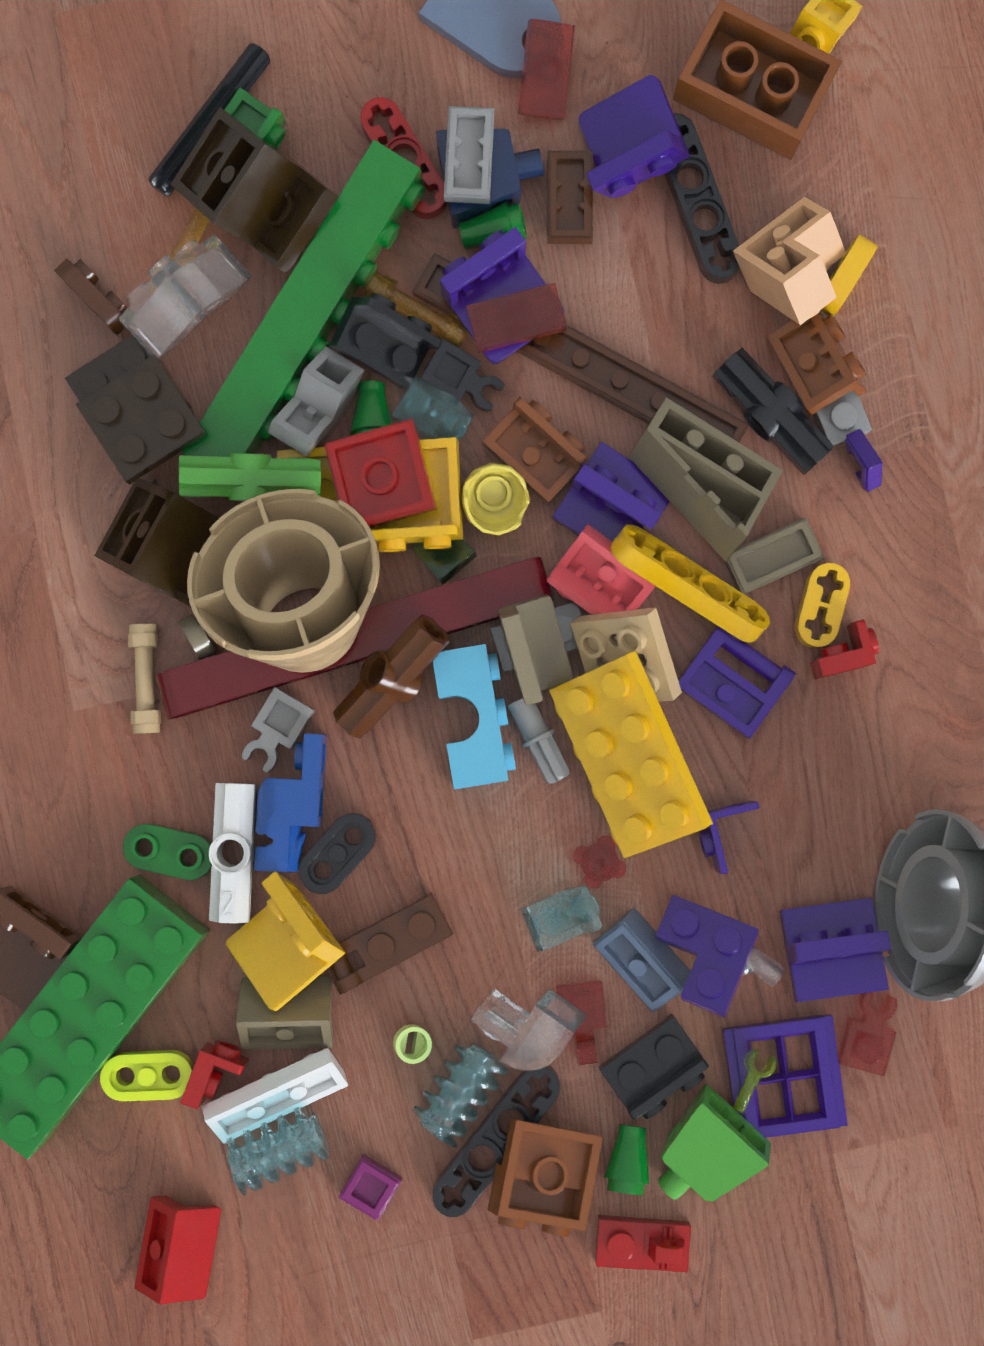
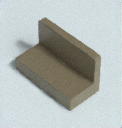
(535, 646)
(298, 1024)

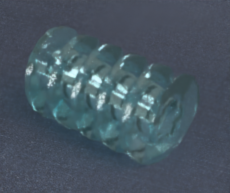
(460, 1092)
(276, 1151)

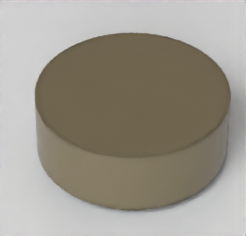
(196, 637)

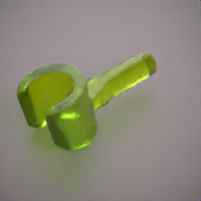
(752, 1078)

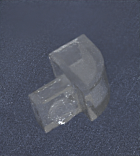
(533, 1037)

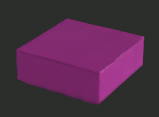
(370, 1187)

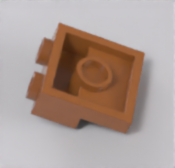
(545, 1177)

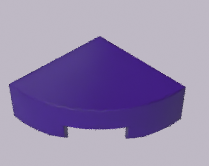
(871, 465)

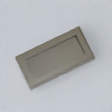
(774, 556)

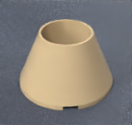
(275, 549)

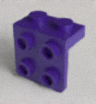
(632, 138)
(489, 274)

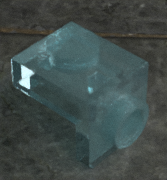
(433, 411)
(562, 917)

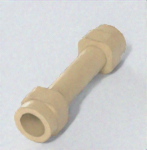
(143, 640)

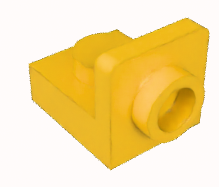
(825, 22)

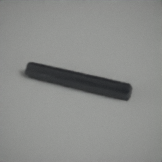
(243, 75)

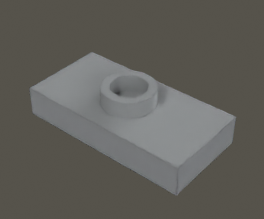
(469, 154)

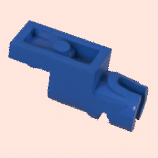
(288, 805)

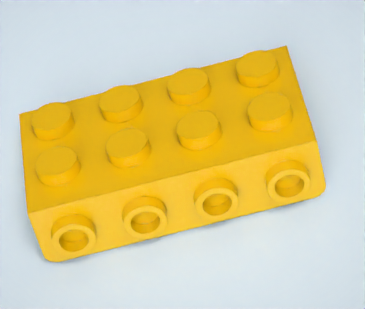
(434, 527)
(630, 756)

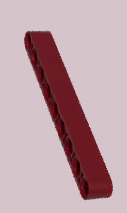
(452, 606)

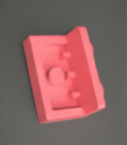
(596, 578)

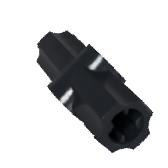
(773, 411)

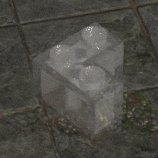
(182, 294)

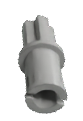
(539, 741)

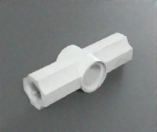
(229, 882)

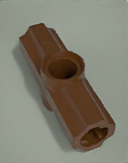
(391, 676)

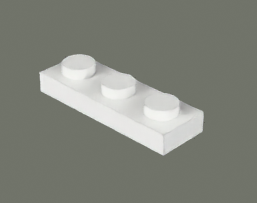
(275, 1095)

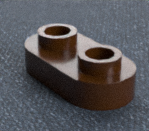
(81, 281)

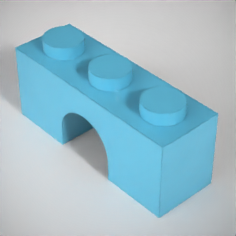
(469, 675)

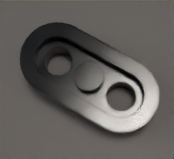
(338, 853)

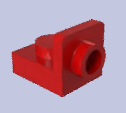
(839, 659)
(204, 1078)

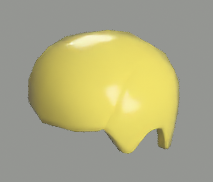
(495, 498)

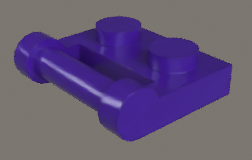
(727, 692)

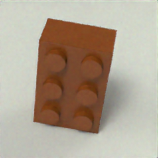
(755, 79)

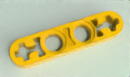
(690, 583)

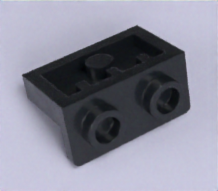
(384, 339)
(654, 1068)

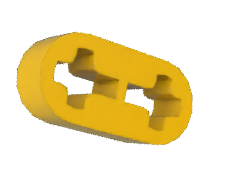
(849, 271)
(812, 602)

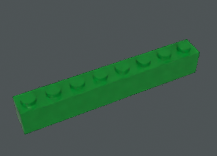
(311, 302)

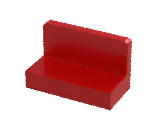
(177, 1251)

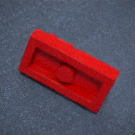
(642, 1243)

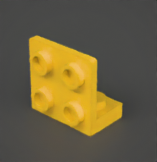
(284, 944)

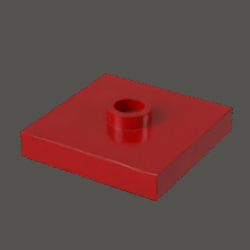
(382, 473)

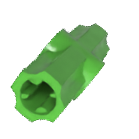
(245, 475)

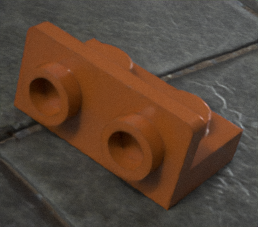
(818, 361)

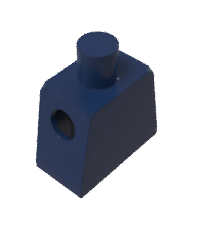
(505, 174)

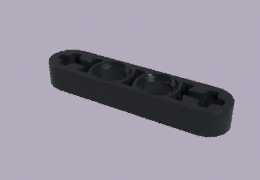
(703, 197)
(491, 1135)

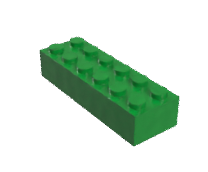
(90, 1009)

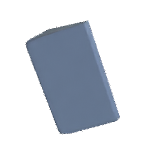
(643, 961)

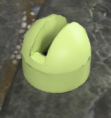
(420, 1044)

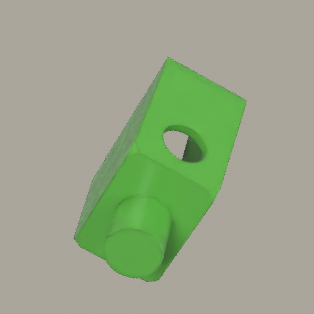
(711, 1149)

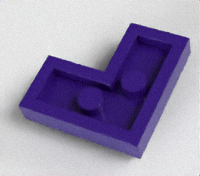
(720, 948)

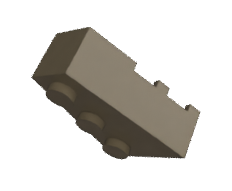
(705, 475)

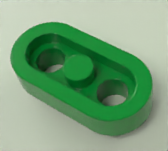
(168, 851)

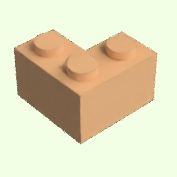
(791, 259)

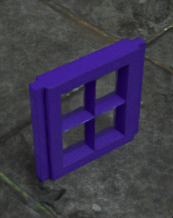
(825, 1071)

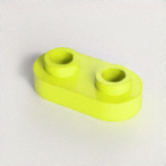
(149, 1075)

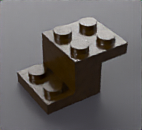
(253, 190)
(134, 408)
(156, 538)

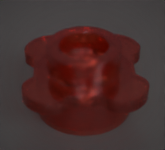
(602, 849)

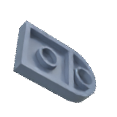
(488, 28)

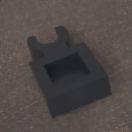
(455, 374)

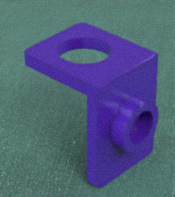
(710, 837)

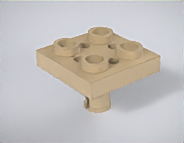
(634, 631)

